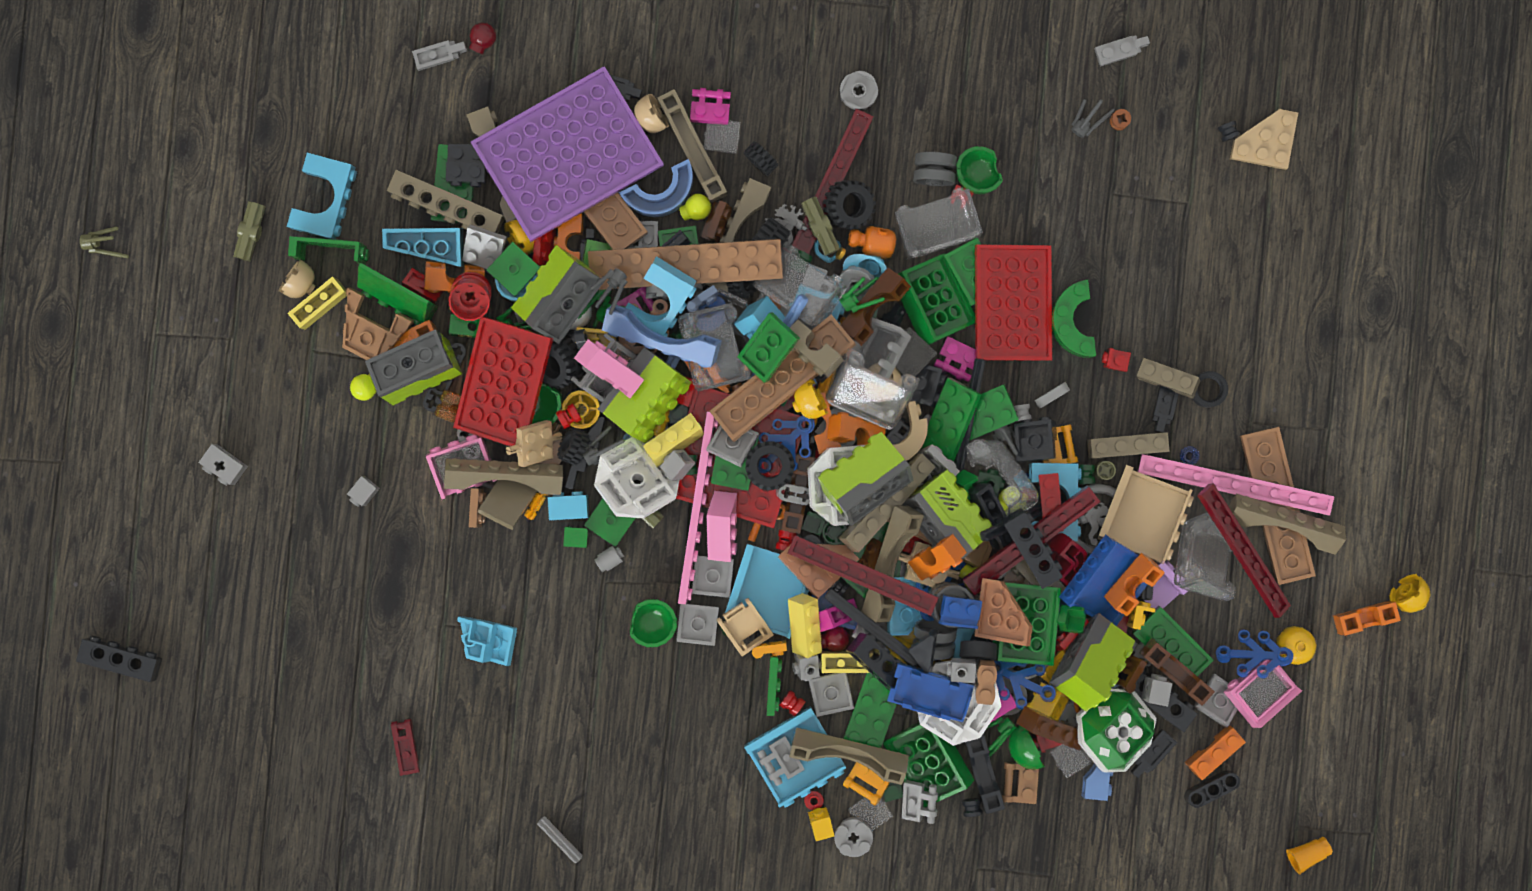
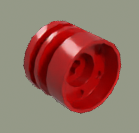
(470, 306)

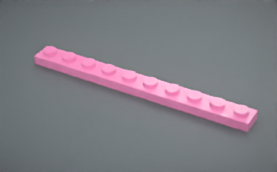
(1236, 484)
(697, 516)

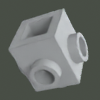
(806, 668)

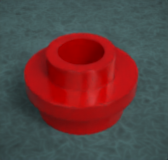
(814, 794)

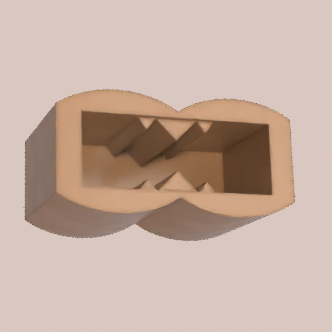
(986, 678)

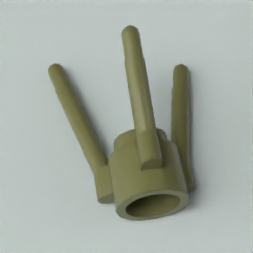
(91, 241)

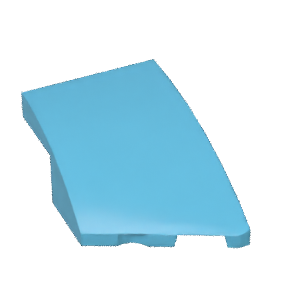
(487, 640)

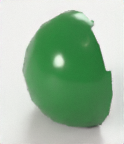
(978, 170)
(548, 404)
(652, 623)
(1024, 749)

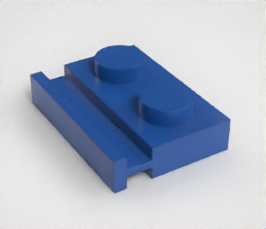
(960, 612)

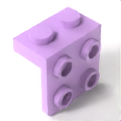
(1165, 590)

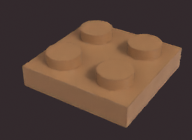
(476, 499)

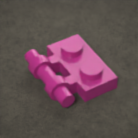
(710, 112)
(959, 353)

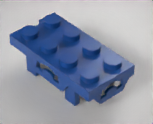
(930, 693)

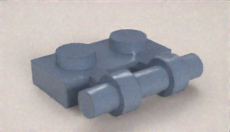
(706, 297)

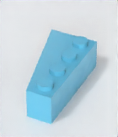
(431, 243)

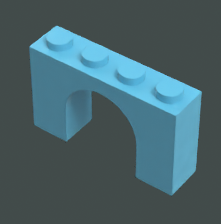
(328, 222)
(676, 286)
(1068, 482)

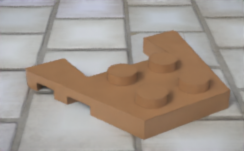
(364, 335)

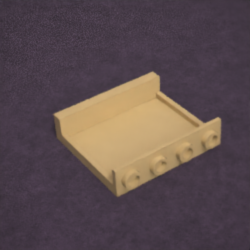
(1146, 515)

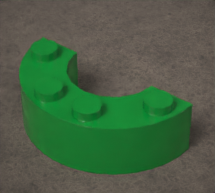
(1063, 324)

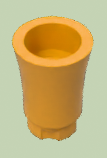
(1308, 854)

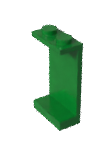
(298, 245)

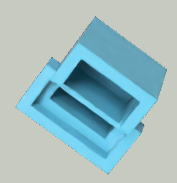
(755, 314)

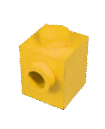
(821, 824)

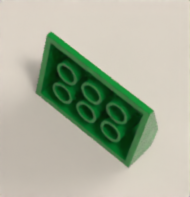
(395, 295)
(935, 300)
(1042, 611)
(931, 761)

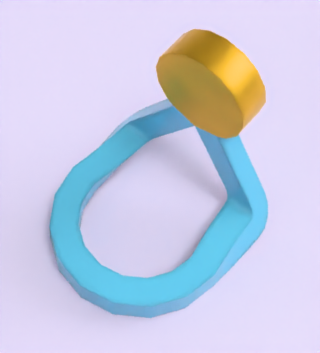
(839, 255)

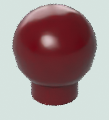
(482, 37)
(835, 639)

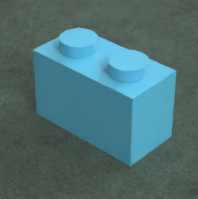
(568, 507)

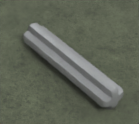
(559, 839)

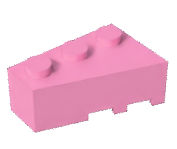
(608, 367)
(721, 526)

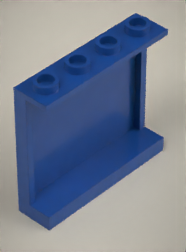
(1096, 578)

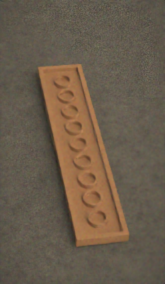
(700, 261)

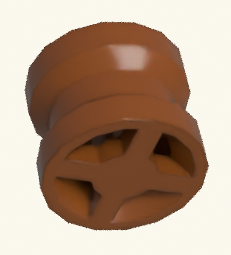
(1118, 123)

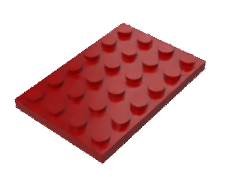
(1013, 302)
(502, 381)

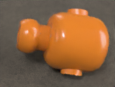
(874, 241)

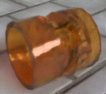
(449, 405)

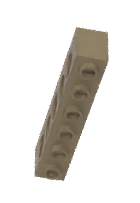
(401, 181)

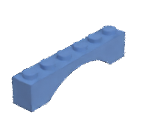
(625, 324)
(1096, 782)

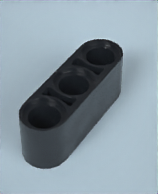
(1221, 788)

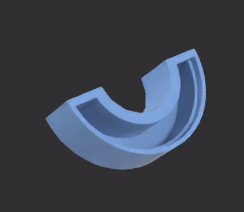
(666, 202)

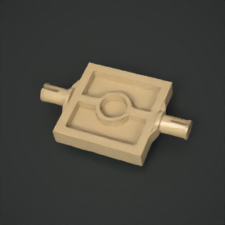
(534, 443)
(912, 576)

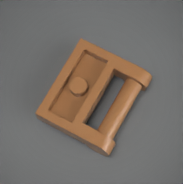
(1026, 784)

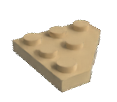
(1268, 141)

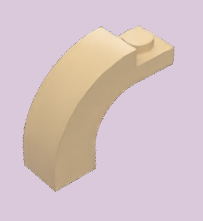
(916, 434)

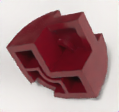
(1068, 554)

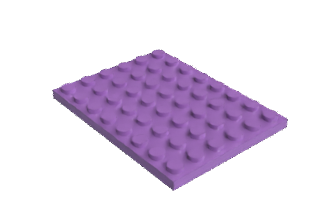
(567, 154)

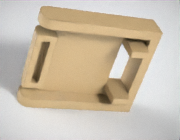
(741, 623)

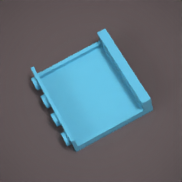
(768, 586)
(816, 770)

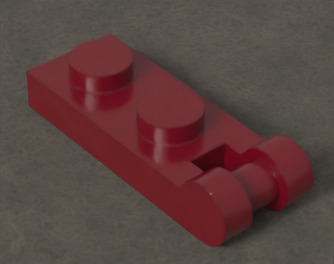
(405, 747)

